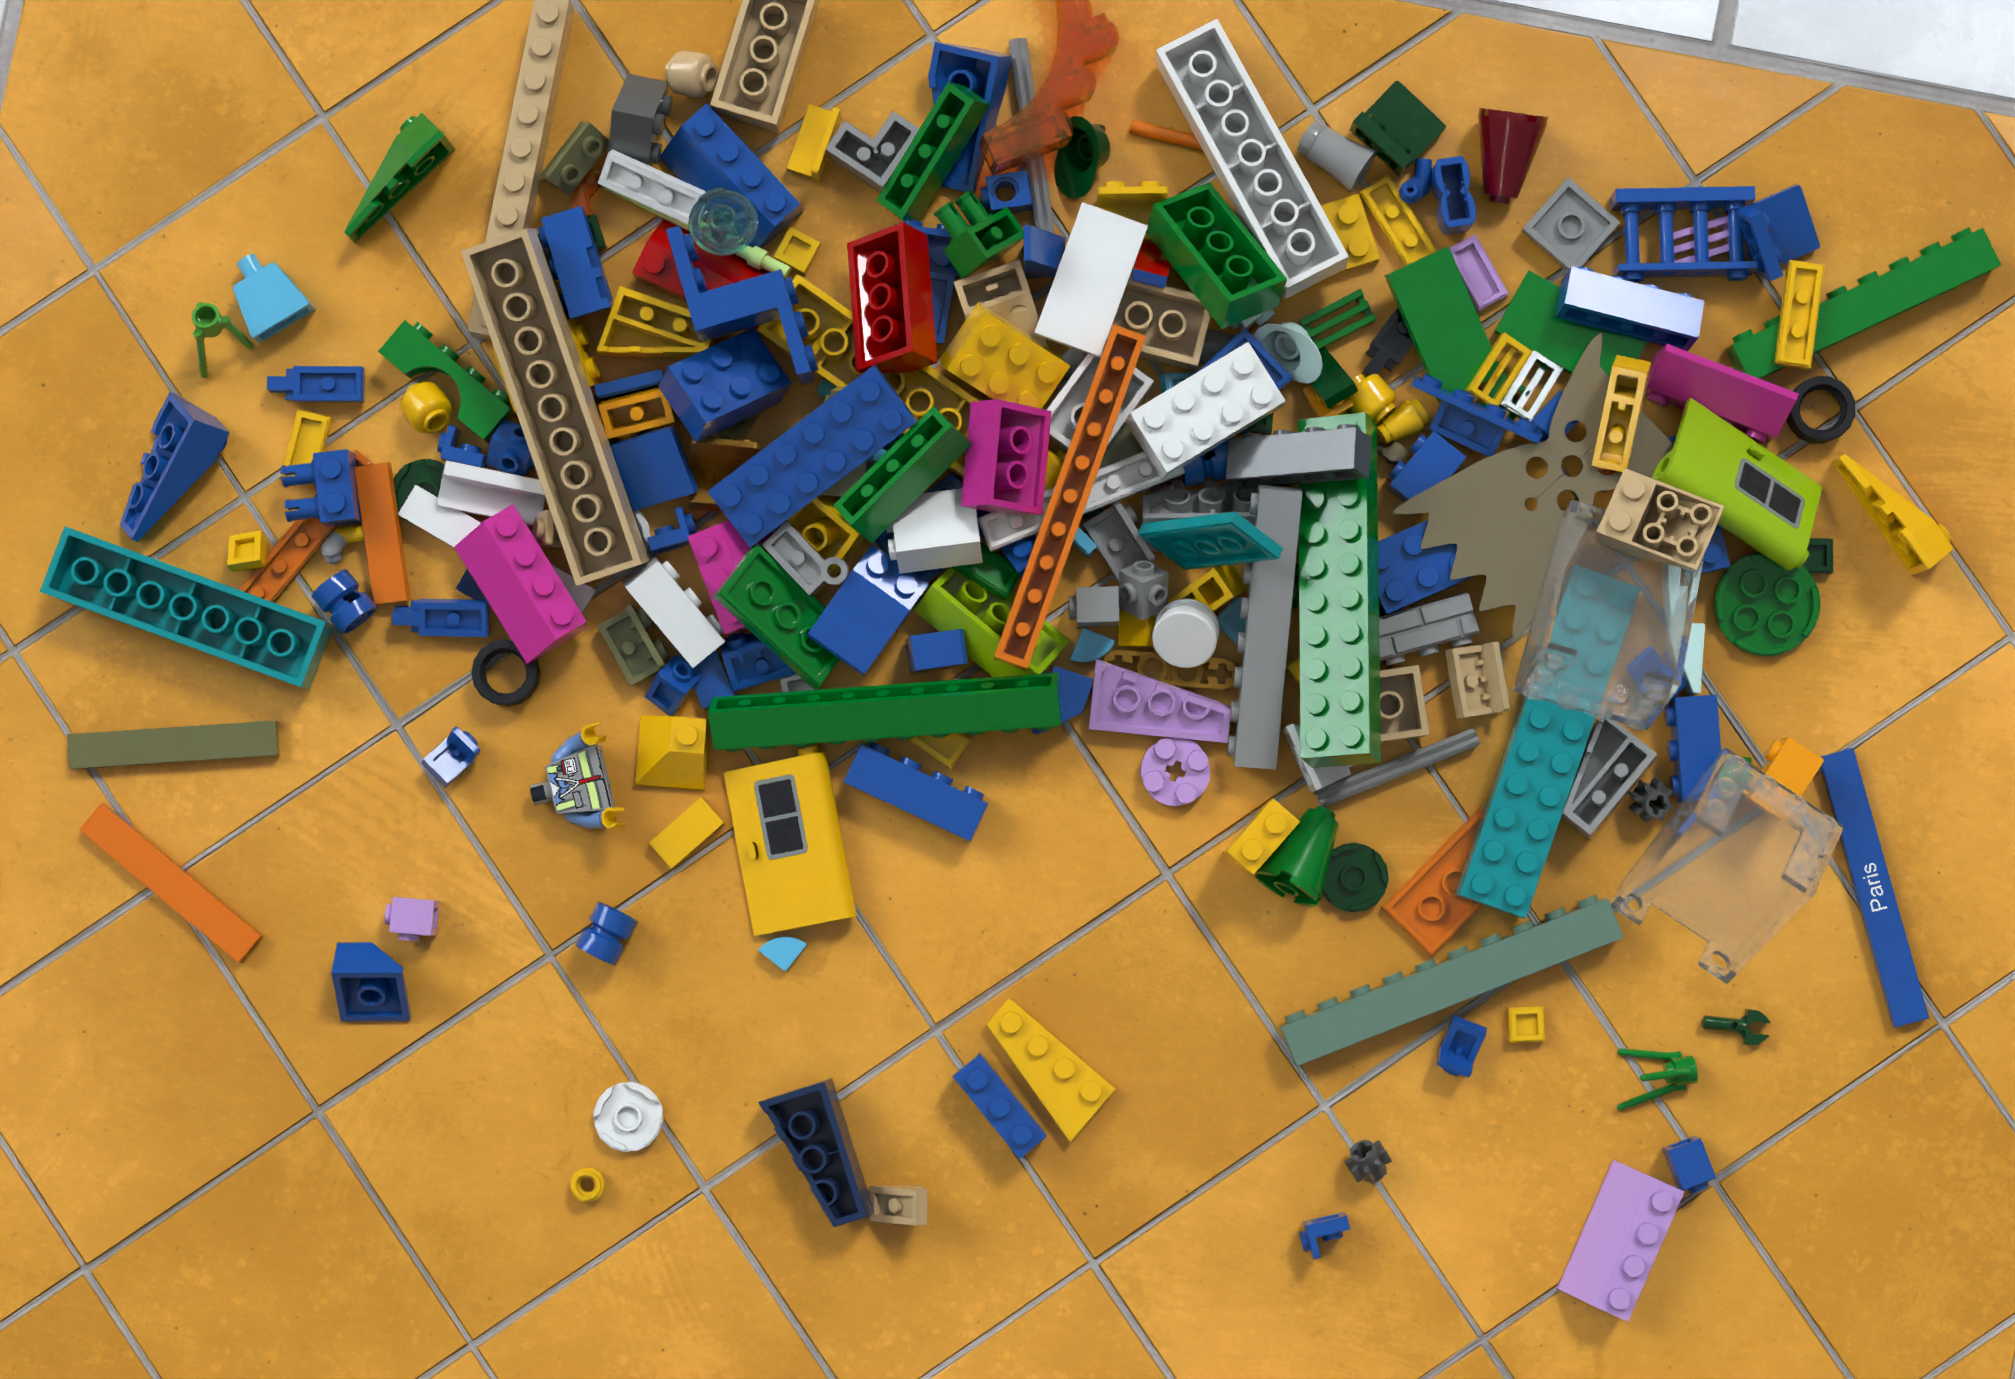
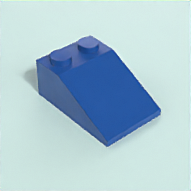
(868, 610)

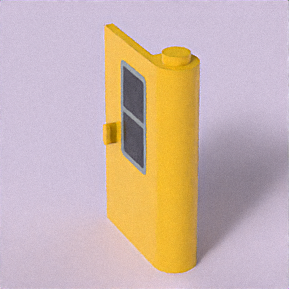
(795, 823)

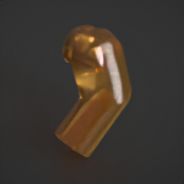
(586, 190)

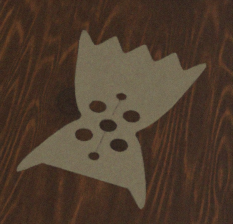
(1485, 502)

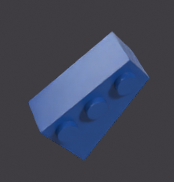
(576, 263)

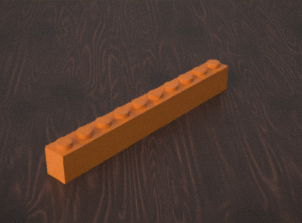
(1069, 498)

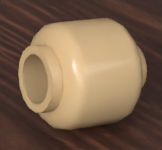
(691, 74)

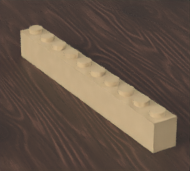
(528, 128)

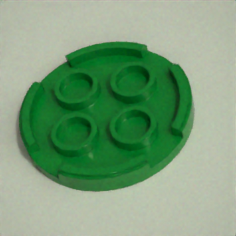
(1765, 606)

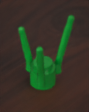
(1677, 1071)

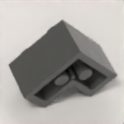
(639, 118)

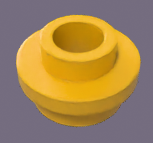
(577, 1189)

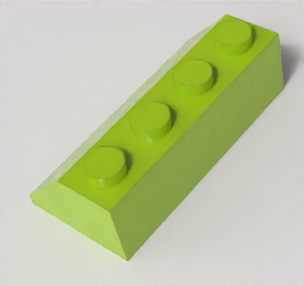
(963, 604)

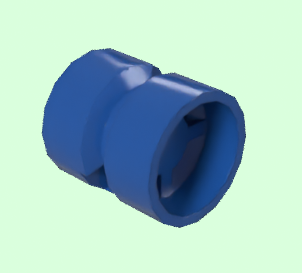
(1211, 464)
(344, 602)
(606, 934)

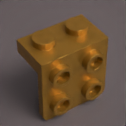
(712, 462)

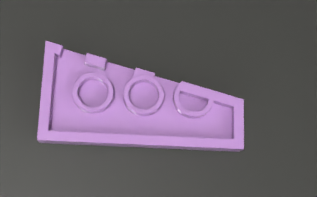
(1146, 706)

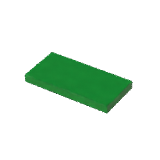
(1441, 319)
(1533, 323)
(777, 613)

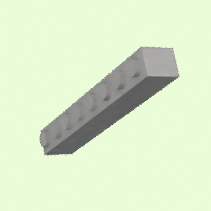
(1266, 632)

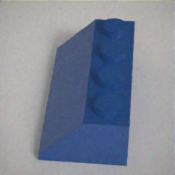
(714, 157)

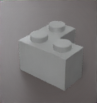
(871, 158)

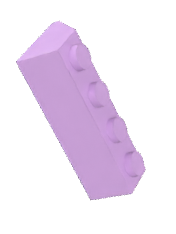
(1620, 1240)

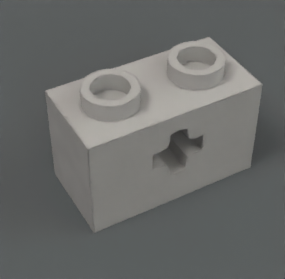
(1095, 607)

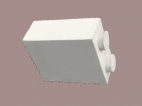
(935, 533)

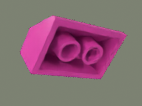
(1006, 457)
(717, 554)

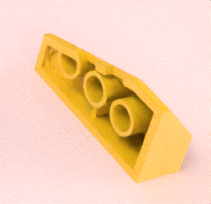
(1905, 527)

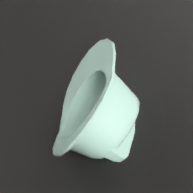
(1292, 350)

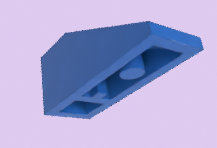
(1041, 252)

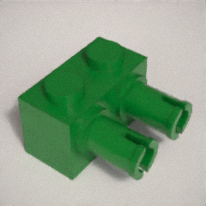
(981, 242)

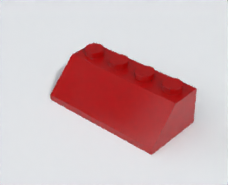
(658, 268)
(892, 300)

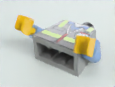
(580, 782)

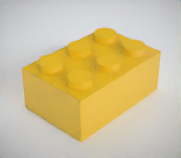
(1003, 360)

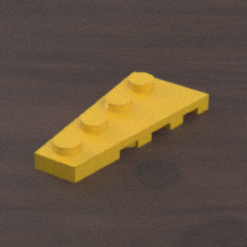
(1055, 1073)

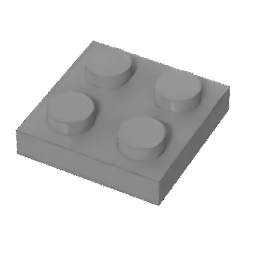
(1570, 225)

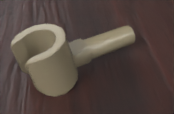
(1393, 453)

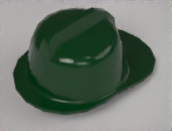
(1081, 158)

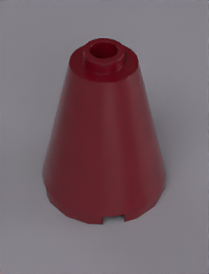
(1507, 150)

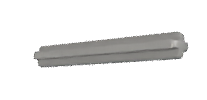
(1397, 767)

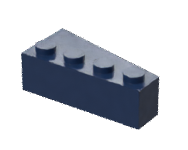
(822, 1148)

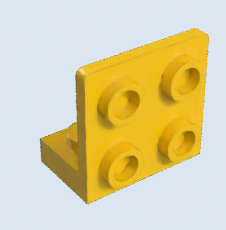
(1131, 202)

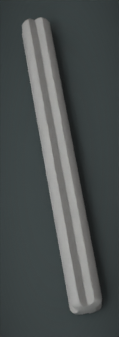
(1035, 168)

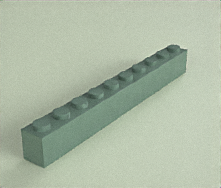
(1450, 981)

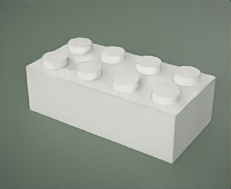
(1205, 410)

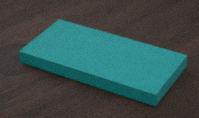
(1210, 541)

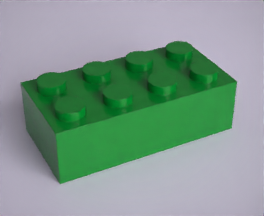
(1216, 255)

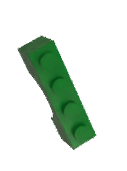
(414, 354)

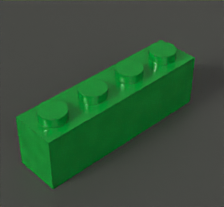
(933, 152)
(902, 474)

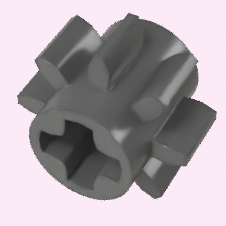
(1651, 800)
(1368, 1161)

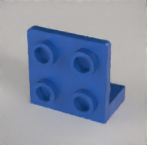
(1777, 230)

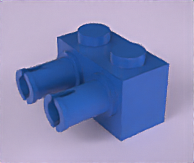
(336, 489)

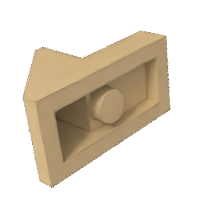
(899, 1204)

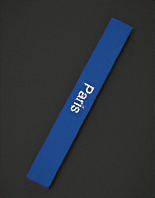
(1873, 888)

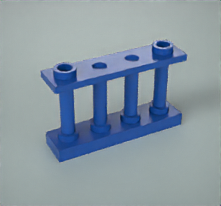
(1700, 202)

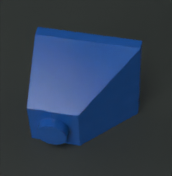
(369, 984)

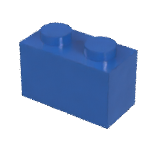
(1432, 462)

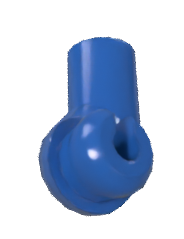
(1419, 185)

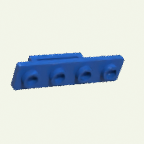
(1470, 422)

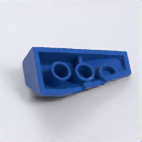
(987, 76)
(181, 453)

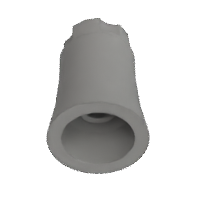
(1337, 154)

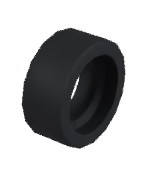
(1847, 410)
(480, 681)

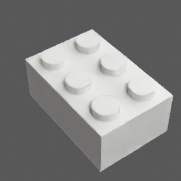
(1071, 400)

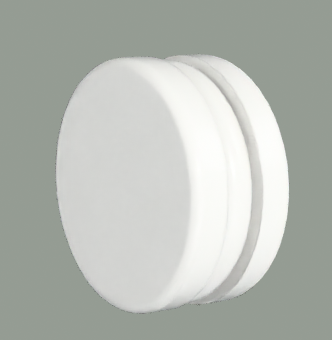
(1185, 633)

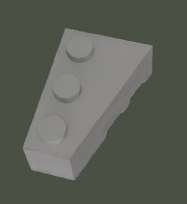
(1606, 776)

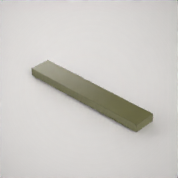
(173, 744)

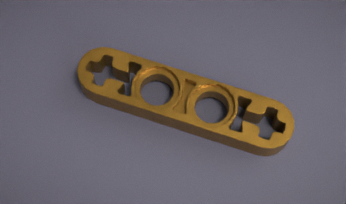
(1169, 671)

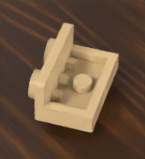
(1477, 680)

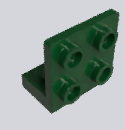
(1397, 127)

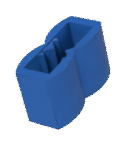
(1455, 203)

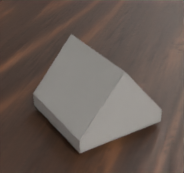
(1213, 343)

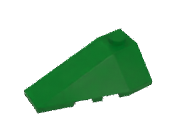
(408, 161)

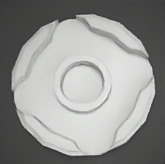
(628, 1116)

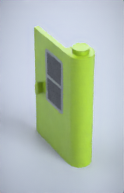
(1762, 495)

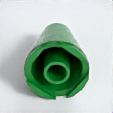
(1302, 858)

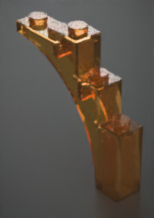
(1041, 124)

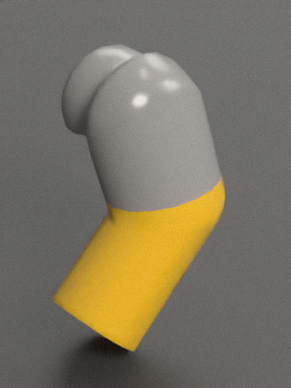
(337, 541)

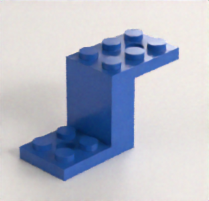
(742, 304)

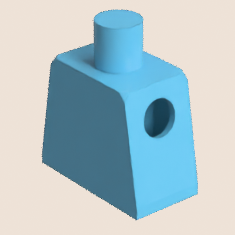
(268, 298)

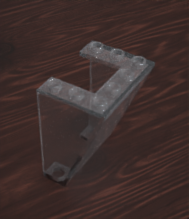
(1607, 627)
(1733, 862)

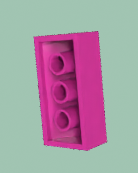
(1732, 395)
(520, 584)

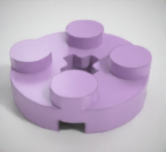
(1192, 761)

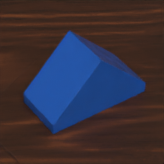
(936, 651)

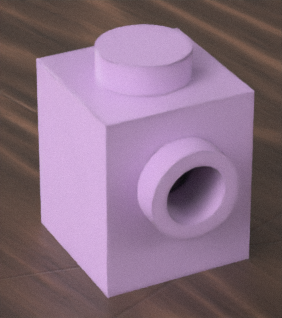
(412, 917)

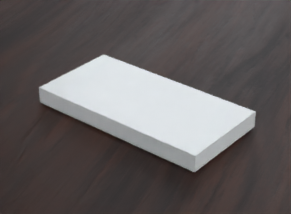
(1091, 280)

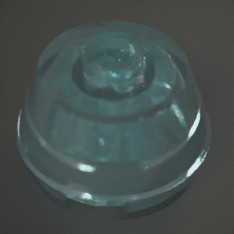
(723, 222)

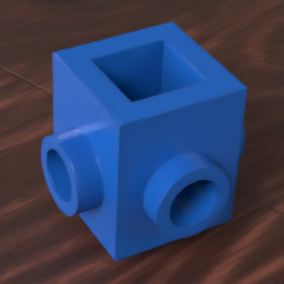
(510, 450)

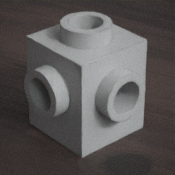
(1143, 589)

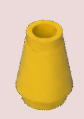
(1403, 421)

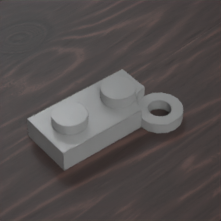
(802, 559)

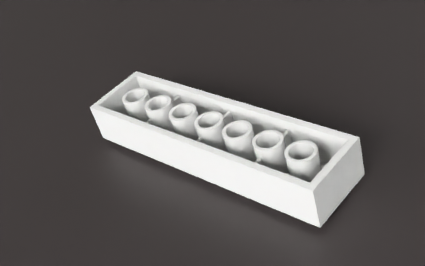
(1250, 156)

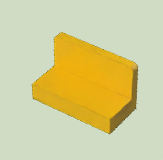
(814, 136)

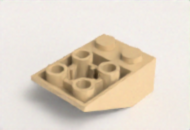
(1004, 293)
(1658, 522)

